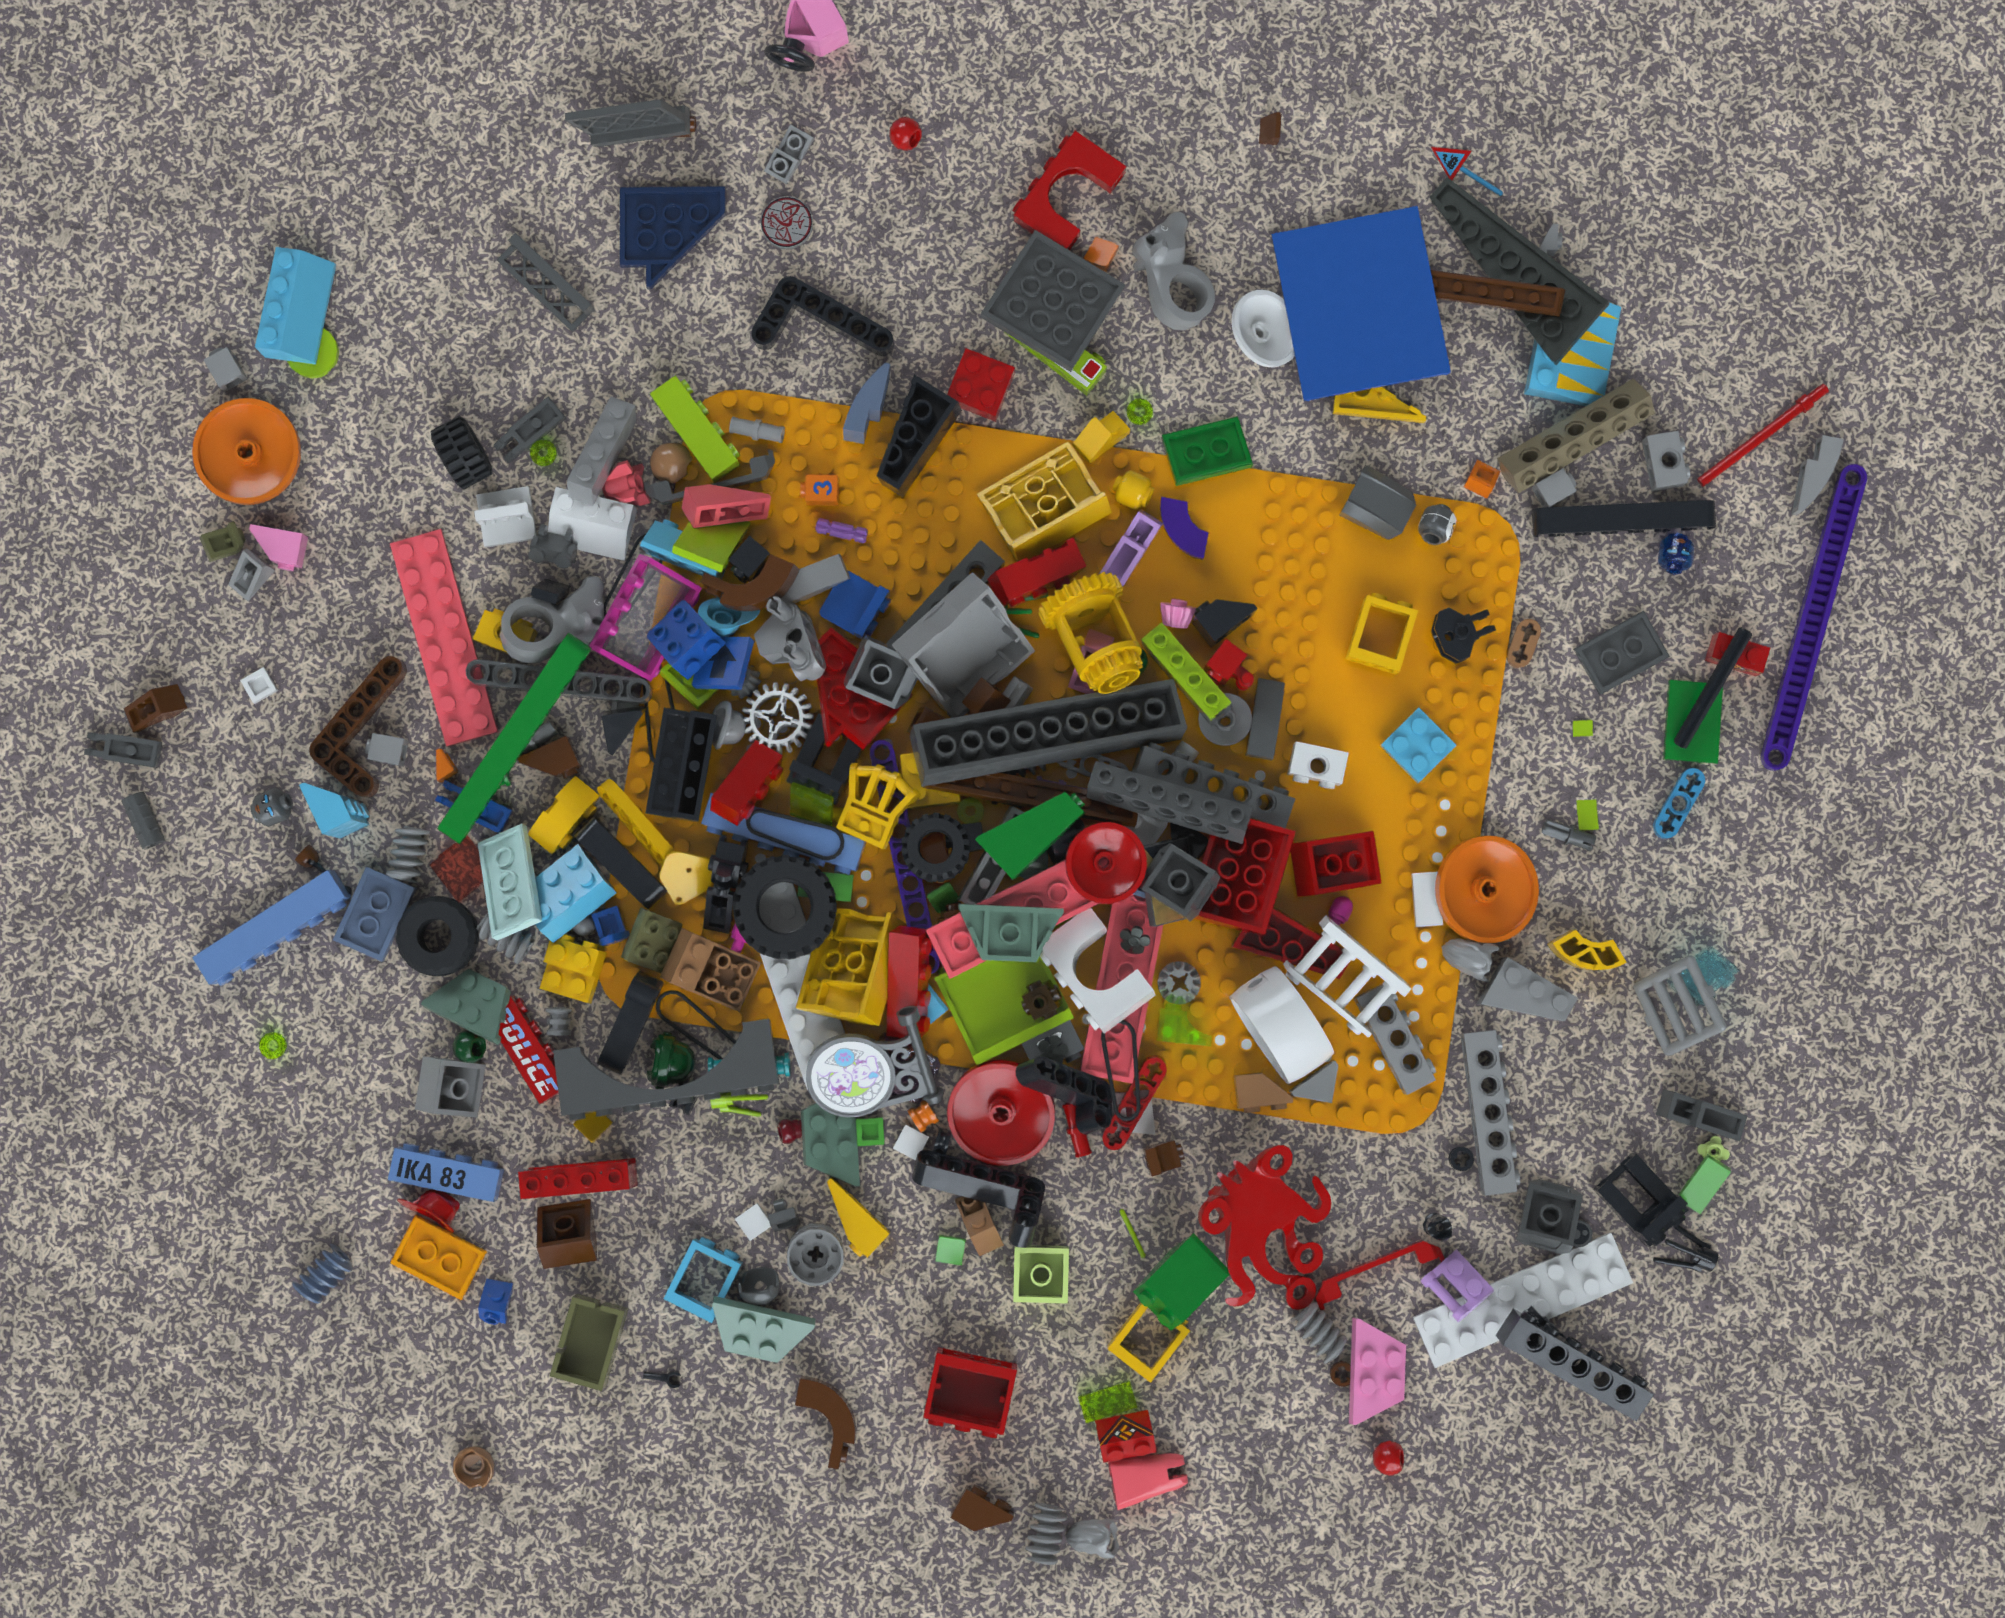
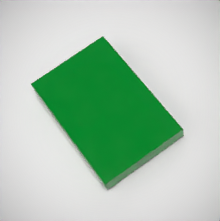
(1206, 451)
(1705, 743)

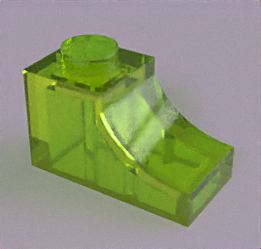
(1176, 1028)

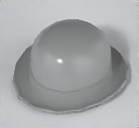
(729, 725)

